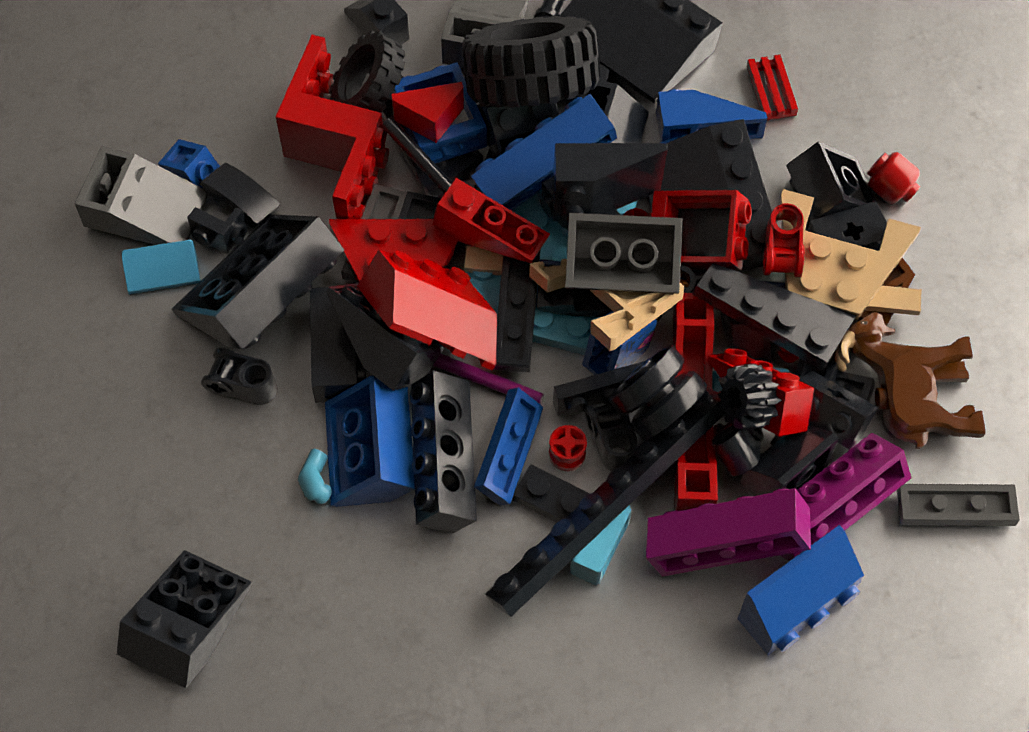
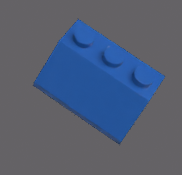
(369, 444)
(802, 592)

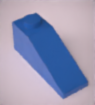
(690, 110)

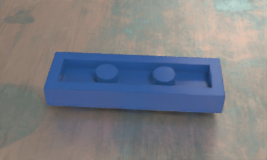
(508, 447)

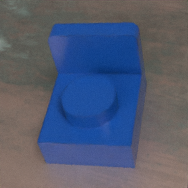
(189, 161)

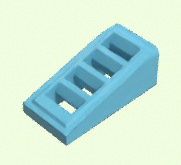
(595, 558)

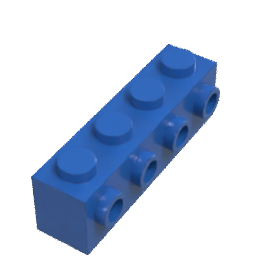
(530, 161)

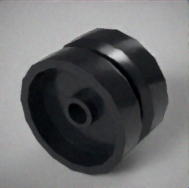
(658, 392)

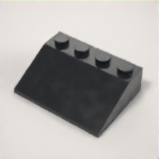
(649, 41)
(717, 160)
(260, 279)

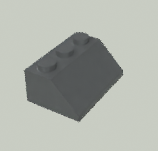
(624, 253)

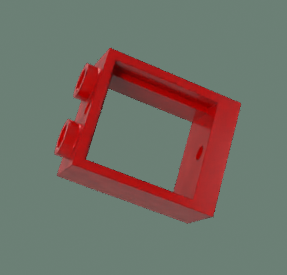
(668, 205)

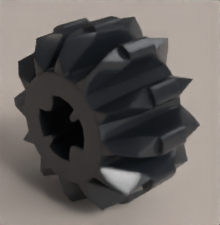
(748, 396)

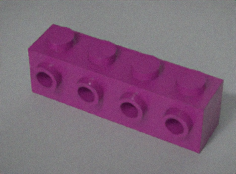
(853, 485)
(729, 532)

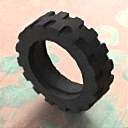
(369, 52)

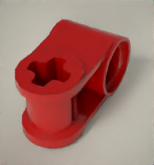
(784, 248)

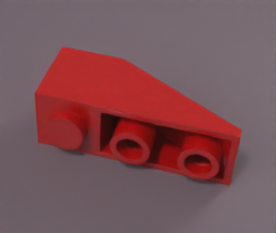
(487, 224)
(795, 395)

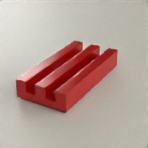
(766, 66)

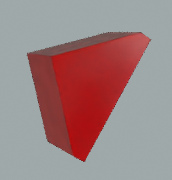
(429, 109)

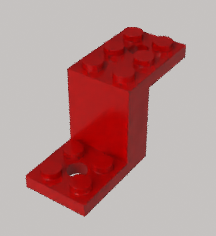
(331, 132)

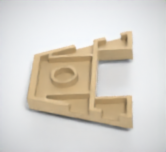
(841, 271)
(630, 309)

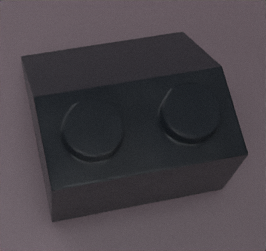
(831, 178)
(791, 461)

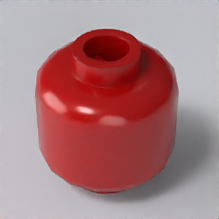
(894, 178)

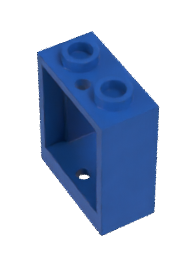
(458, 138)

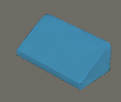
(160, 266)

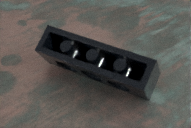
(443, 452)

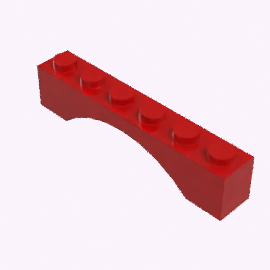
(693, 338)

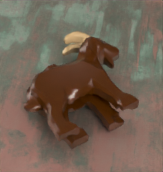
(909, 381)

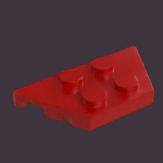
(411, 236)

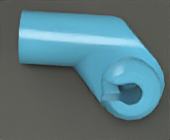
(311, 480)

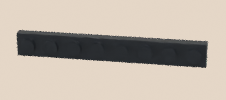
(603, 505)

